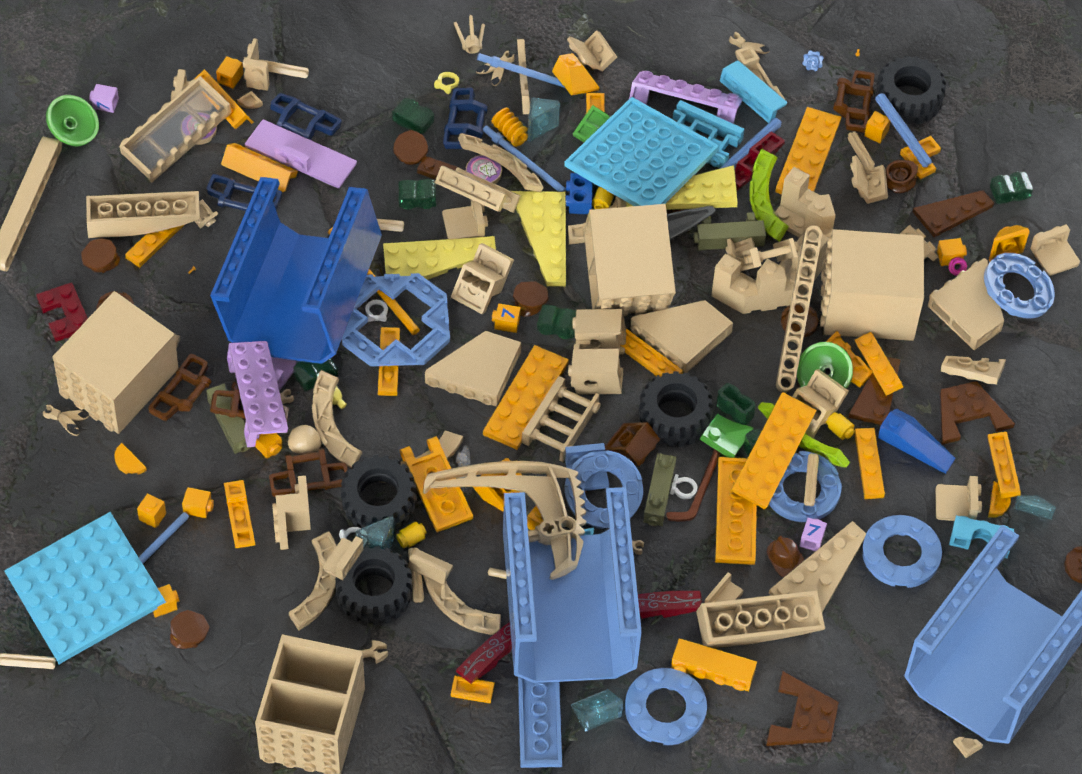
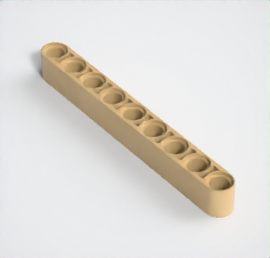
(27, 199)
(802, 300)

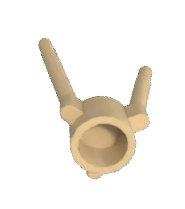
(472, 43)

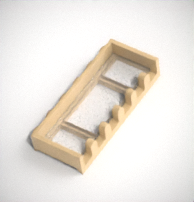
(175, 128)

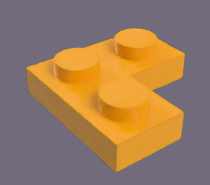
(931, 148)

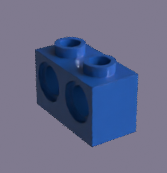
(580, 194)

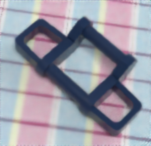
(315, 123)
(464, 128)
(224, 199)

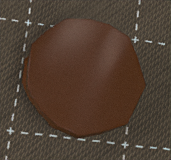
(410, 147)
(901, 175)
(100, 255)
(530, 297)
(188, 629)

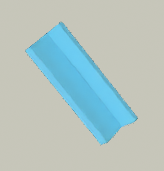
(752, 90)

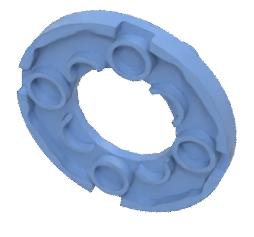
(1017, 263)
(608, 462)
(824, 503)
(893, 574)
(661, 732)

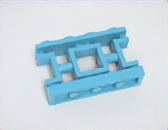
(712, 126)

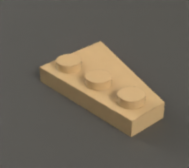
(979, 370)

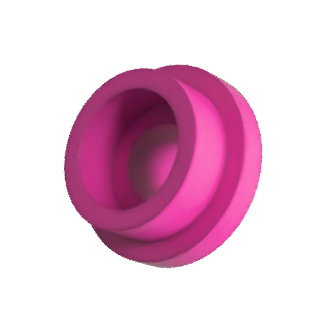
(963, 265)

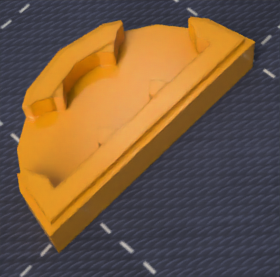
(127, 461)
(998, 505)

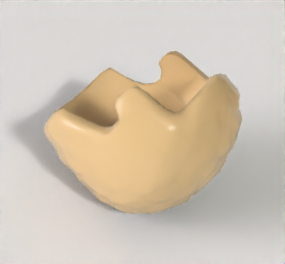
(304, 440)

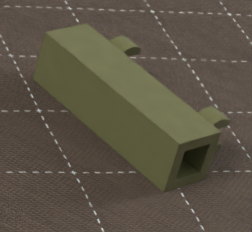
(715, 235)
(232, 427)
(659, 490)

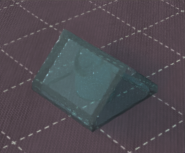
(542, 117)
(378, 534)
(598, 709)

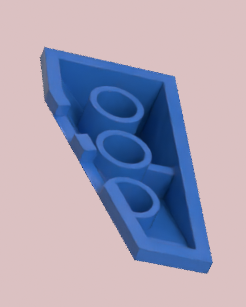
(912, 438)

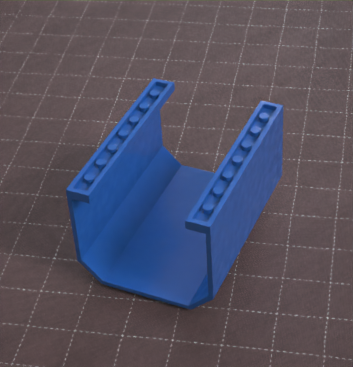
(294, 285)

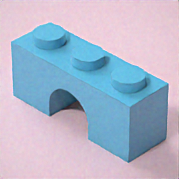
(967, 529)

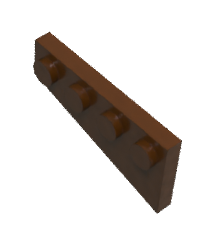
(949, 213)
(872, 403)

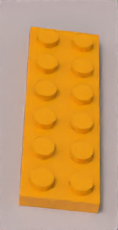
(811, 146)
(524, 396)
(773, 450)
(734, 517)

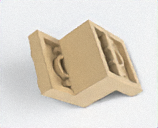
(482, 278)
(824, 396)
(291, 513)

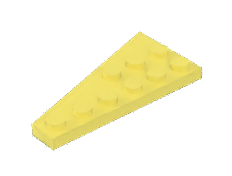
(706, 189)
(545, 227)
(432, 256)

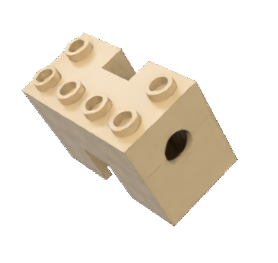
(597, 351)

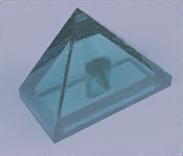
(1035, 505)

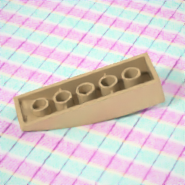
(140, 213)
(759, 619)

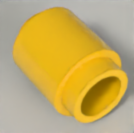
(602, 199)
(840, 426)
(411, 535)

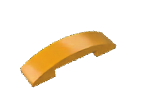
(239, 514)

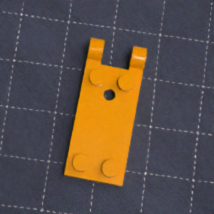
(444, 505)

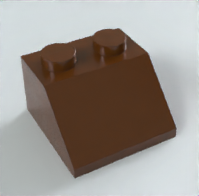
(633, 441)

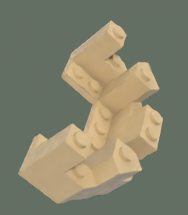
(775, 282)

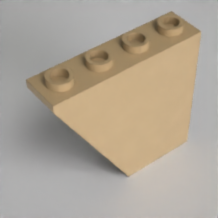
(968, 307)
(683, 332)
(477, 368)

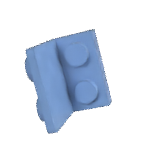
(573, 453)

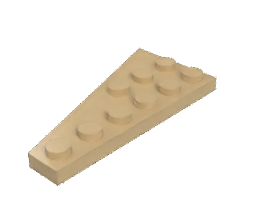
(824, 567)

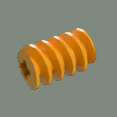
(510, 127)

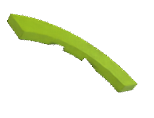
(760, 196)
(809, 444)

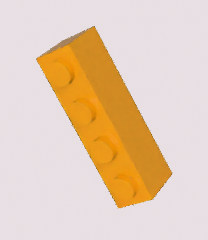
(714, 665)

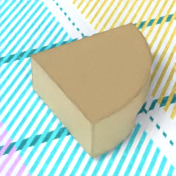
(250, 101)
(967, 746)

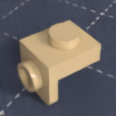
(207, 217)
(740, 246)

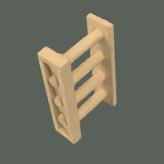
(477, 189)
(782, 251)
(549, 405)

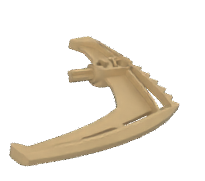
(544, 493)

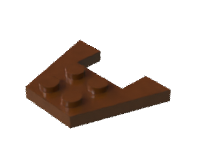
(965, 404)
(812, 717)

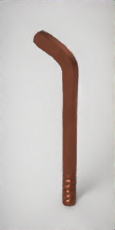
(691, 514)

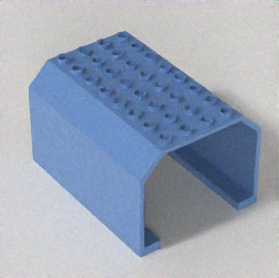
(579, 622)
(992, 648)

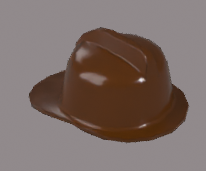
(784, 555)

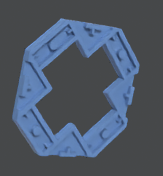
(397, 353)

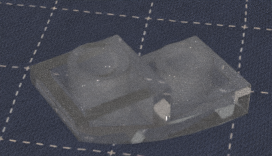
(463, 459)

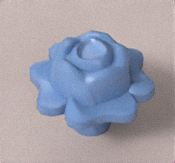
(812, 60)

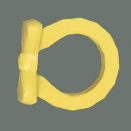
(447, 88)

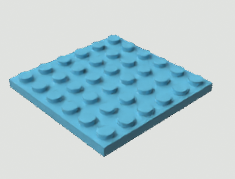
(641, 155)
(84, 587)

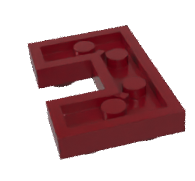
(66, 298)

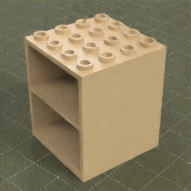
(629, 259)
(872, 284)
(115, 362)
(310, 705)

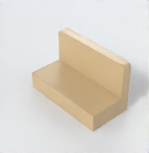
(343, 557)
(429, 566)
(725, 591)

